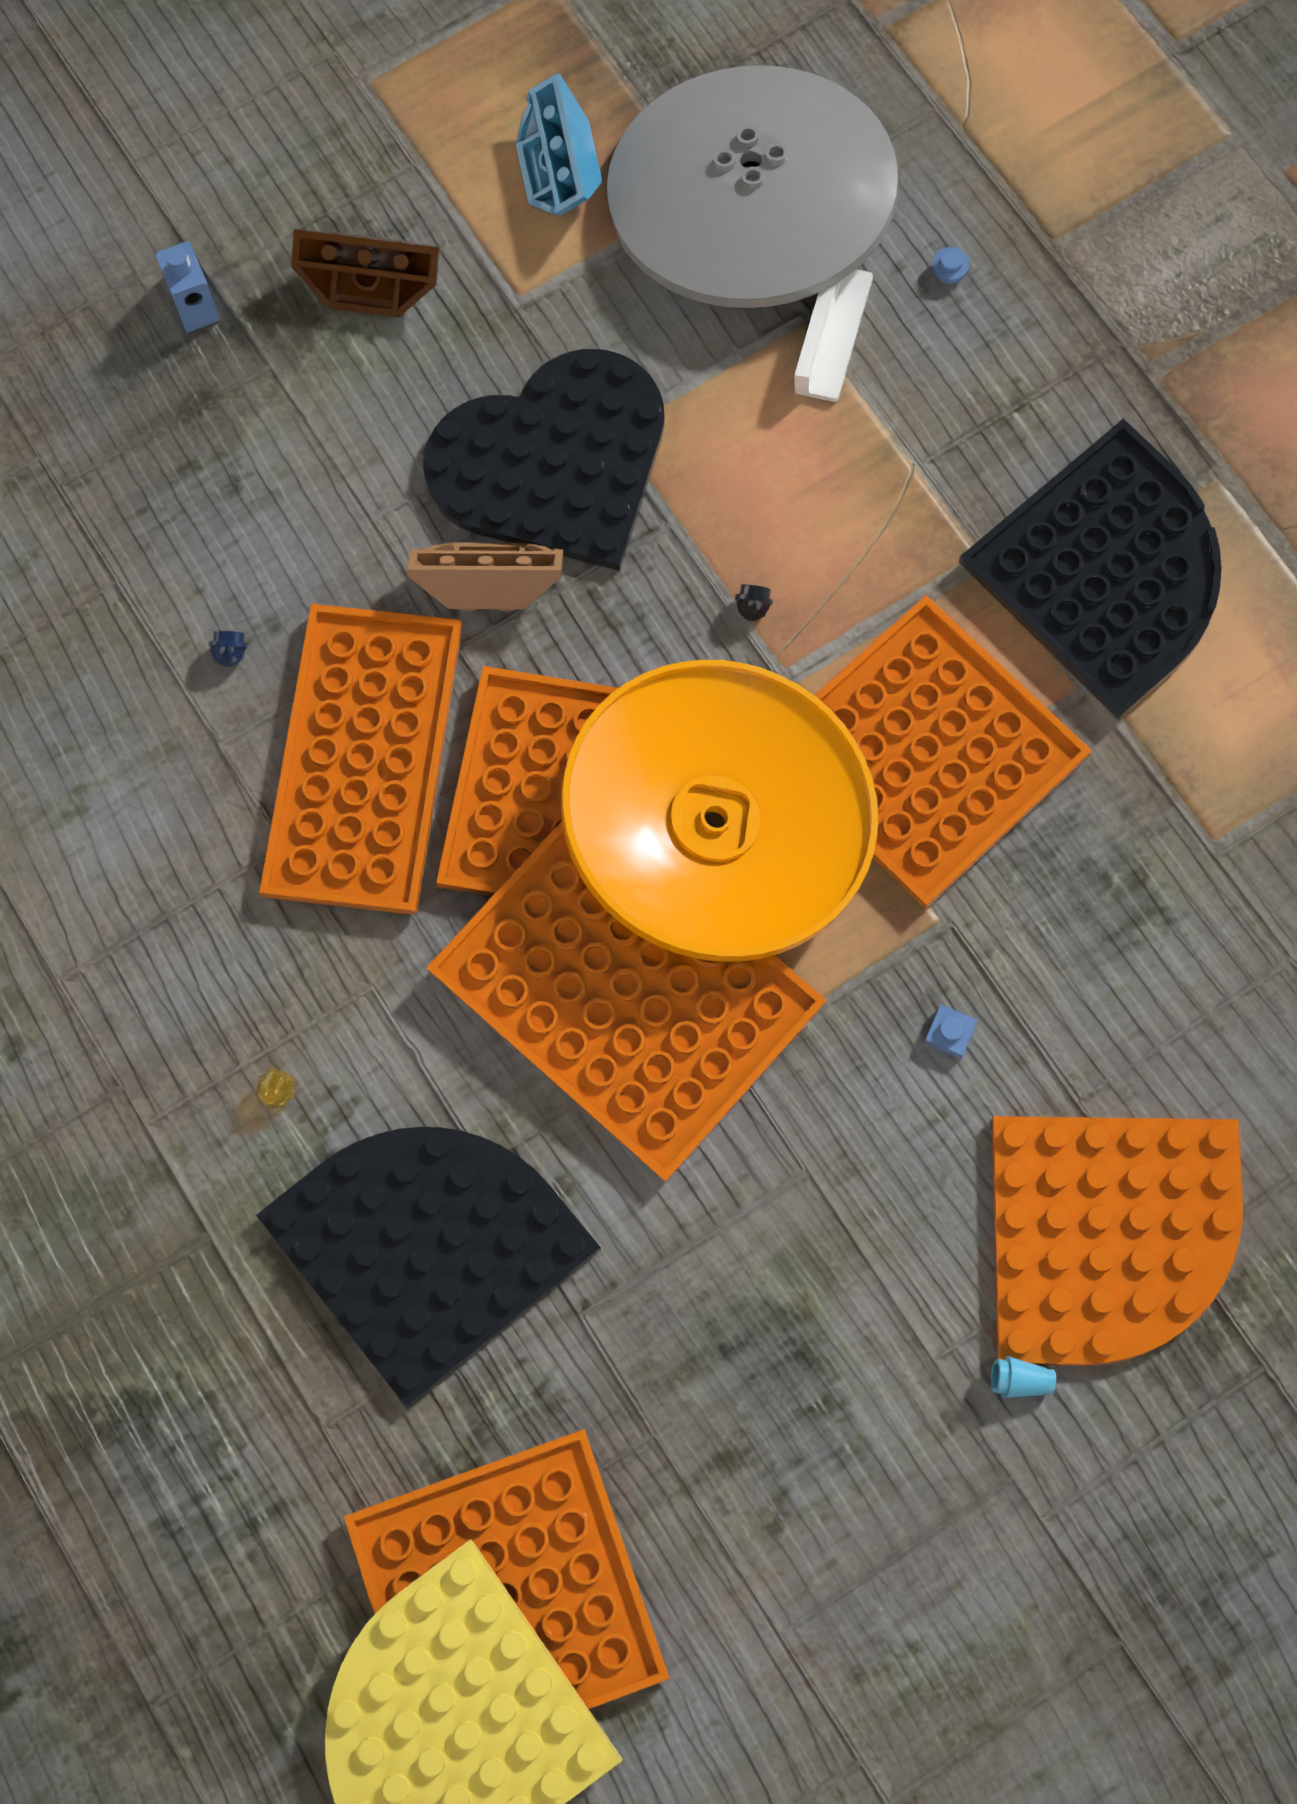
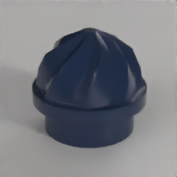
(228, 647)

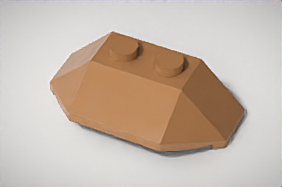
(485, 574)

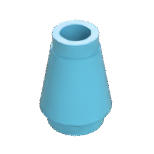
(1021, 1378)

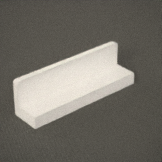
(832, 337)

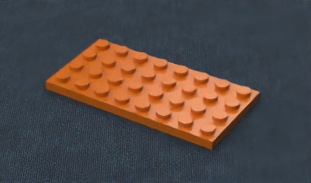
(362, 759)

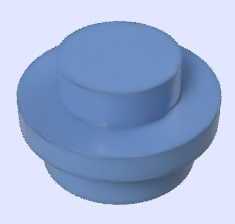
(950, 265)

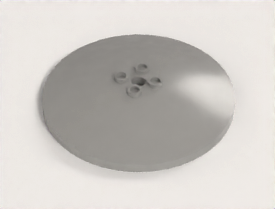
(762, 230)

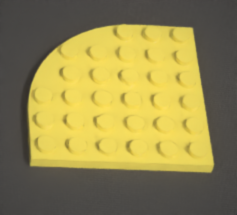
(458, 1702)

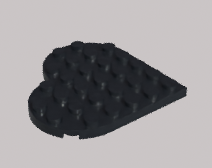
(557, 462)

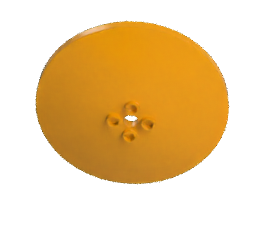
(732, 745)

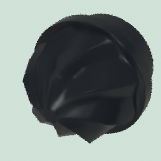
(753, 601)

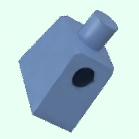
(185, 277)

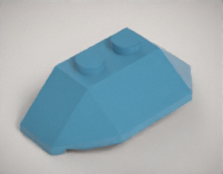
(556, 149)

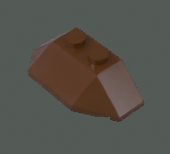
(364, 271)

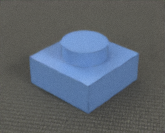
(951, 1031)

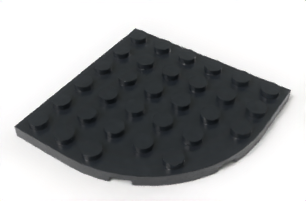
(1108, 568)
(427, 1246)

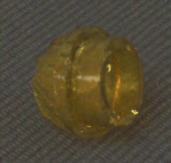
(275, 1088)

